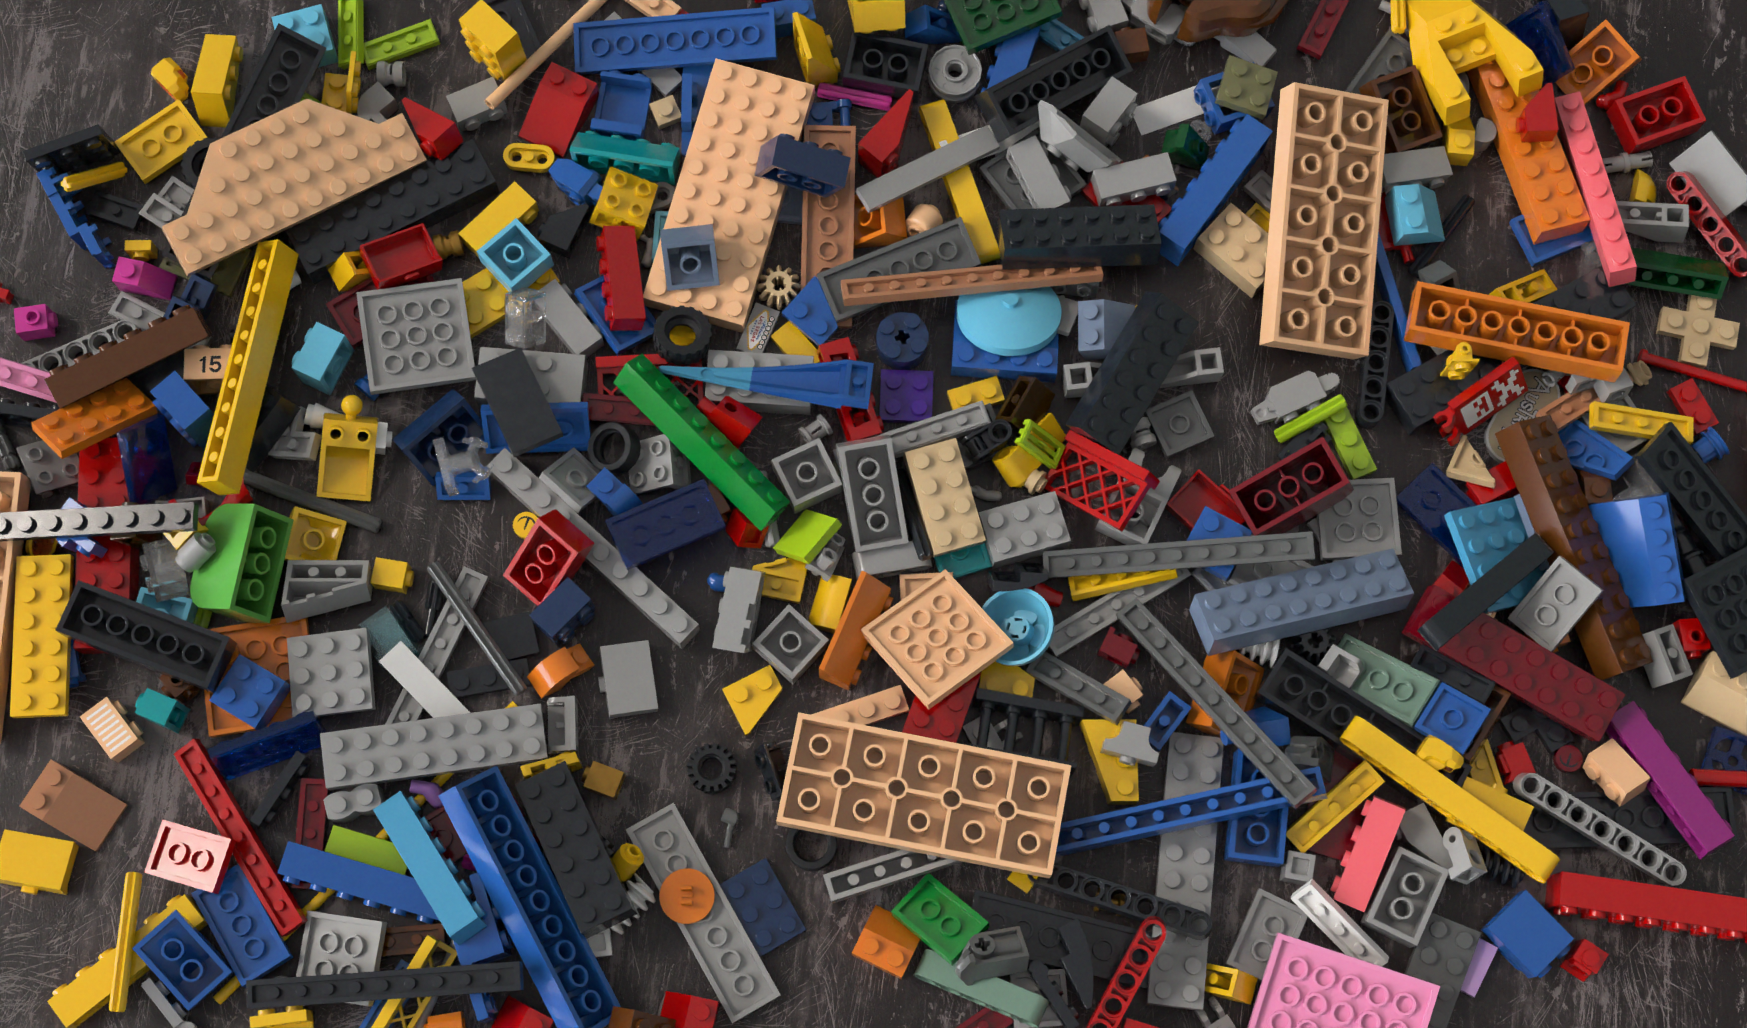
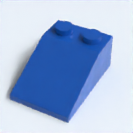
(183, 960)

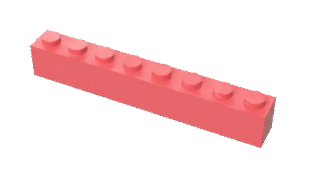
(1595, 190)

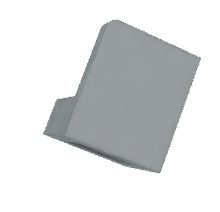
(1341, 666)
(1297, 867)

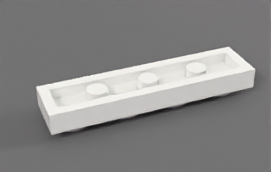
(1337, 924)

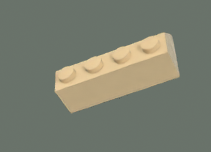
(1717, 695)

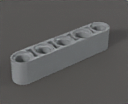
(86, 344)

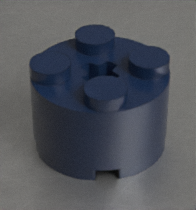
(906, 327)

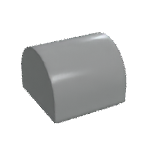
(1484, 134)

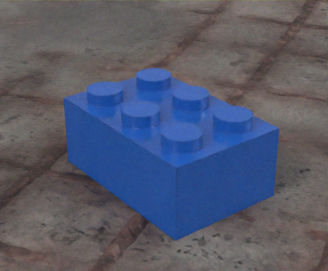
(184, 409)

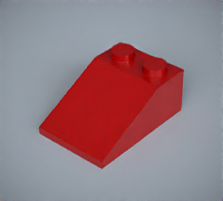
(559, 109)
(883, 144)

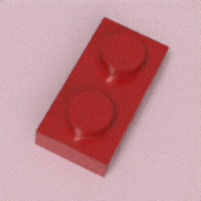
(1692, 403)

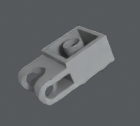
(1148, 512)

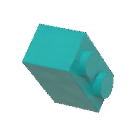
(161, 710)

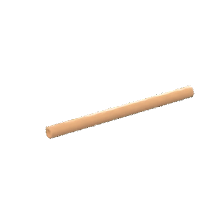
(542, 54)

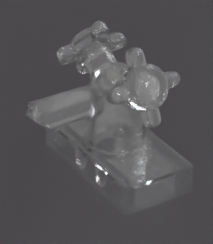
(461, 463)

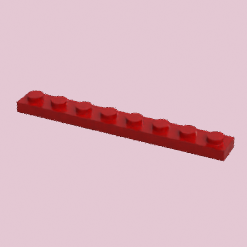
(248, 848)

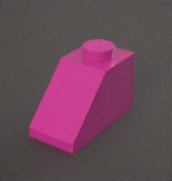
(144, 279)

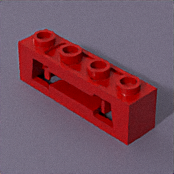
(843, 350)

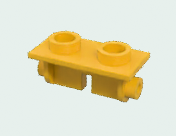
(1460, 362)

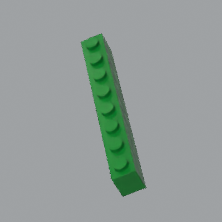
(701, 442)

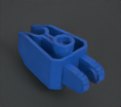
(576, 181)

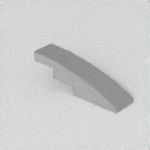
(1249, 48)

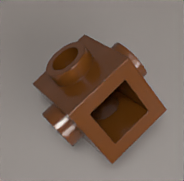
(180, 691)

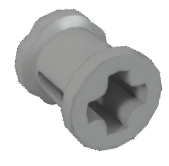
(821, 423)

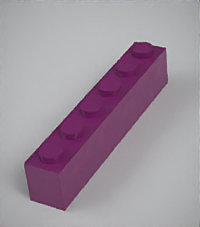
(1669, 781)

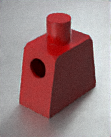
(730, 418)

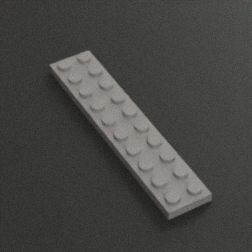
(1185, 875)

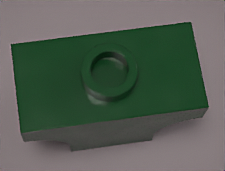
(1185, 147)

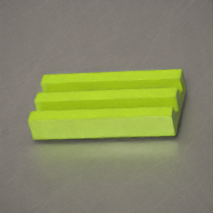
(1035, 452)

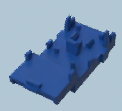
(81, 233)

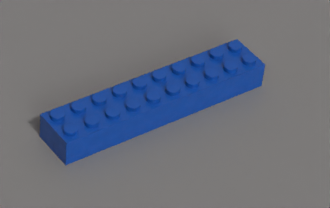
(529, 901)

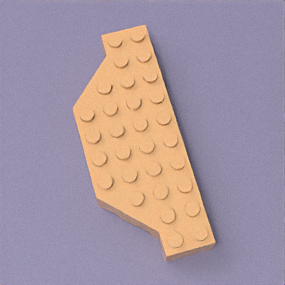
(284, 175)

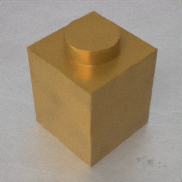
(603, 780)

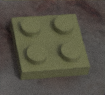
(1246, 87)

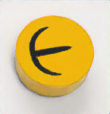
(523, 523)

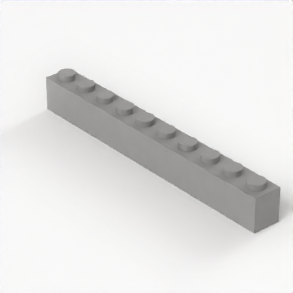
(603, 556)

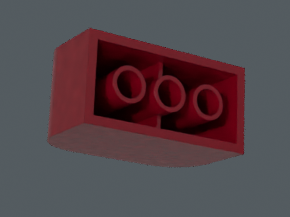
(1292, 490)

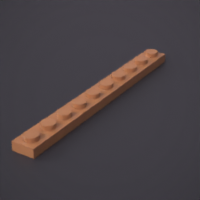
(960, 282)

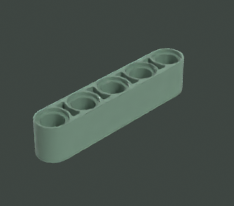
(990, 992)

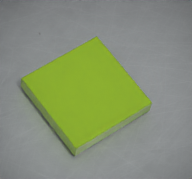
(807, 536)

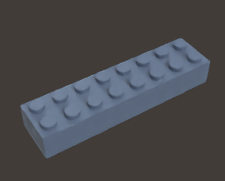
(1300, 601)

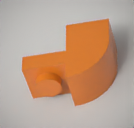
(558, 669)

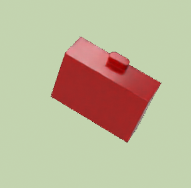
(401, 257)
(1198, 493)

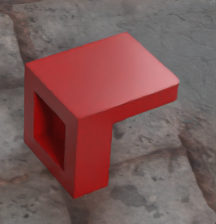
(743, 531)

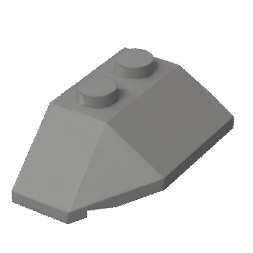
(1072, 141)

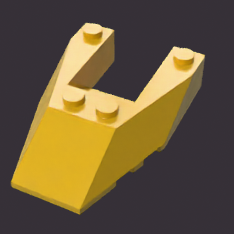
(1457, 37)

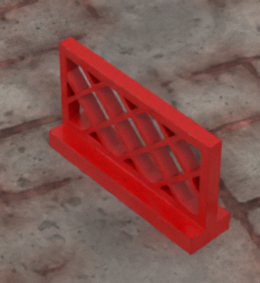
(614, 365)
(1115, 465)

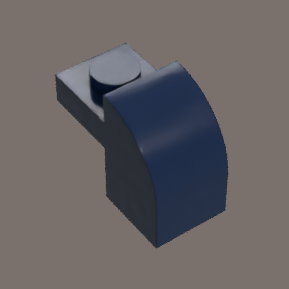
(197, 293)

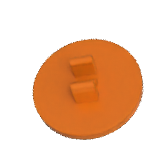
(687, 896)

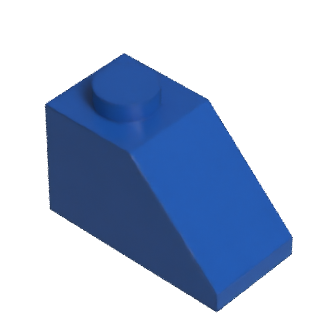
(930, 26)

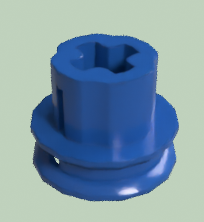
(1710, 446)

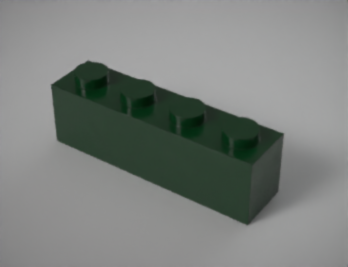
(1679, 273)

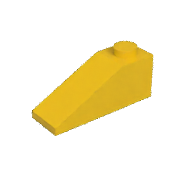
(1527, 289)

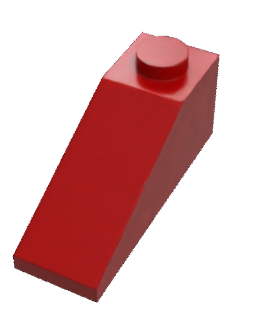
(436, 133)

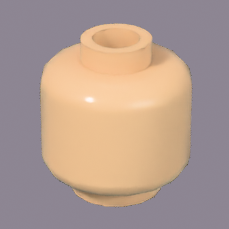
(922, 219)

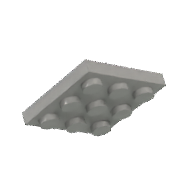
(1361, 521)
(331, 672)
(340, 946)

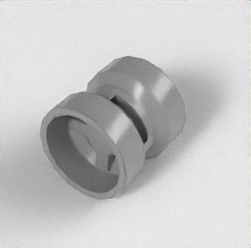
(391, 73)
(1142, 436)

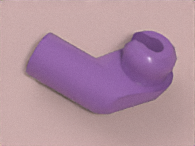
(429, 790)

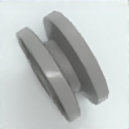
(954, 88)

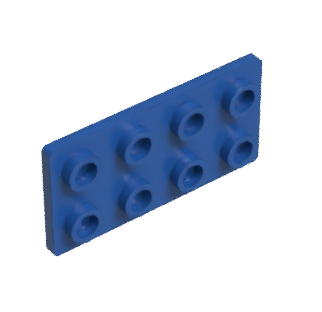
(693, 90)

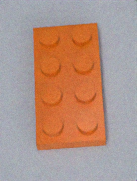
(94, 418)

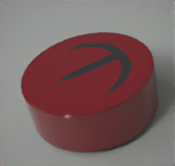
(1567, 759)

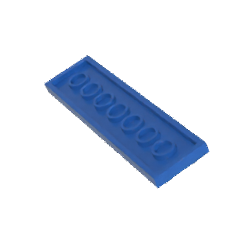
(675, 40)

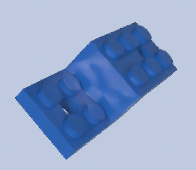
(484, 948)

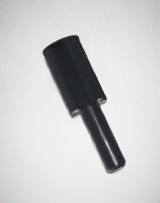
(432, 604)

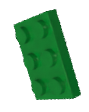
(939, 918)

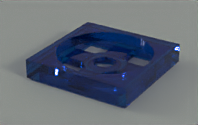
(1736, 749)

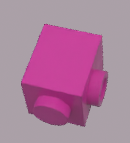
(35, 322)

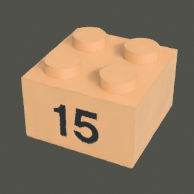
(205, 368)

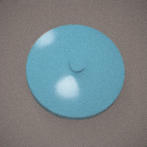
(1010, 320)

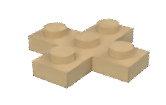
(1697, 330)

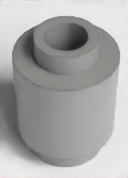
(195, 552)

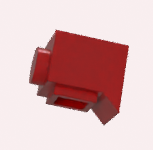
(1512, 761)
(1584, 959)

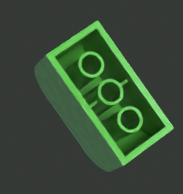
(247, 562)

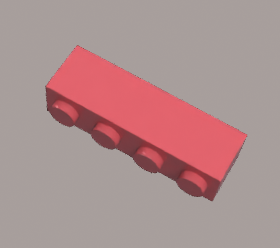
(1368, 853)

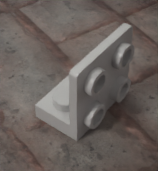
(659, 466)

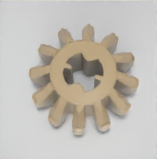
(775, 278)

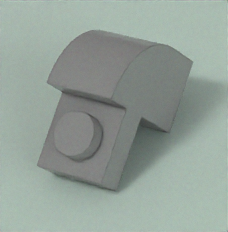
(376, 104)
(1605, 390)

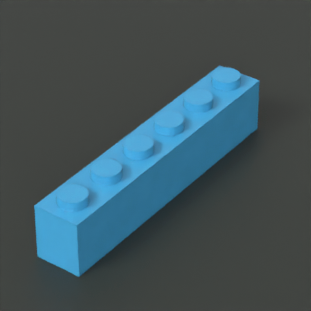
(430, 868)

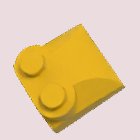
(314, 536)

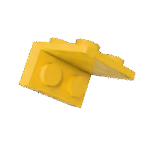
(341, 90)
(624, 201)

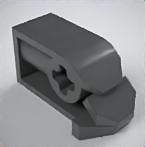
(1311, 752)
(993, 955)

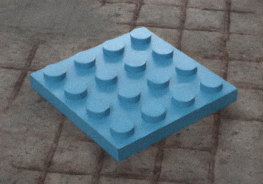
(1484, 538)

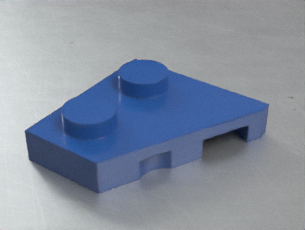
(812, 313)

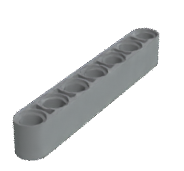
(1612, 831)

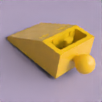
(346, 459)

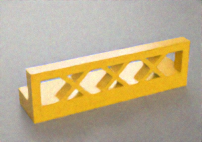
(420, 960)

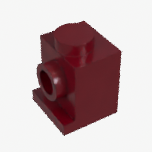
(1119, 649)

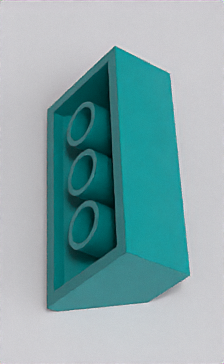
(637, 157)

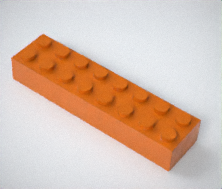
(1534, 169)
(1520, 329)

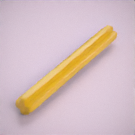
(125, 942)

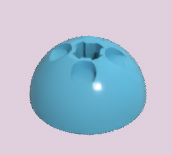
(1015, 612)

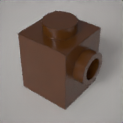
(1133, 43)

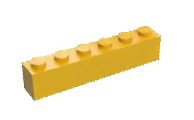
(93, 984)

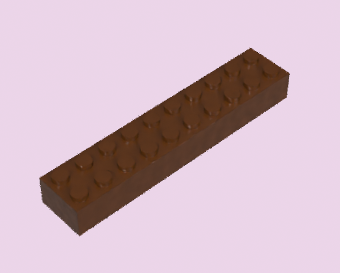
(1566, 524)

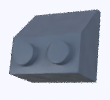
(689, 257)
(1100, 326)

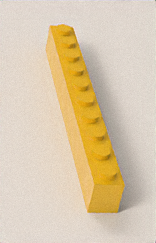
(248, 368)

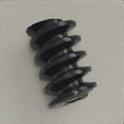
(1500, 866)

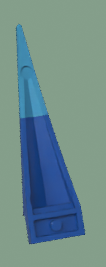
(818, 383)

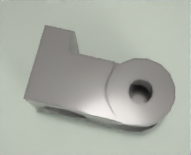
(1465, 855)

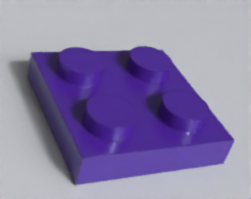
(905, 395)

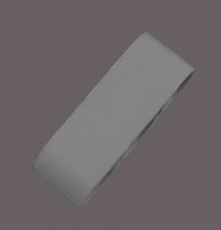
(889, 561)

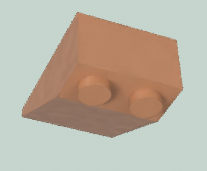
(73, 805)

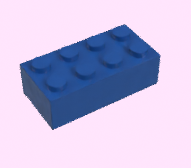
(1259, 836)

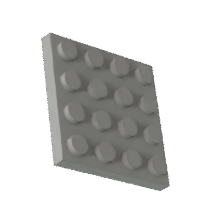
(416, 336)

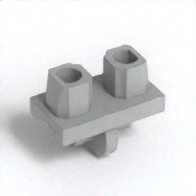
(827, 558)

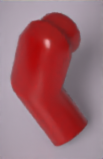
(1607, 100)

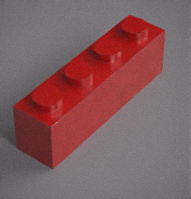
(622, 278)

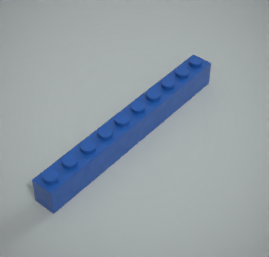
(1178, 814)

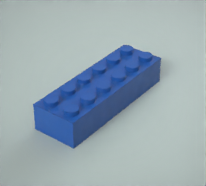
(1212, 188)

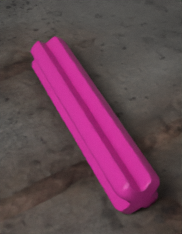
(857, 96)

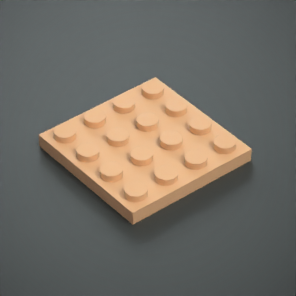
(937, 639)

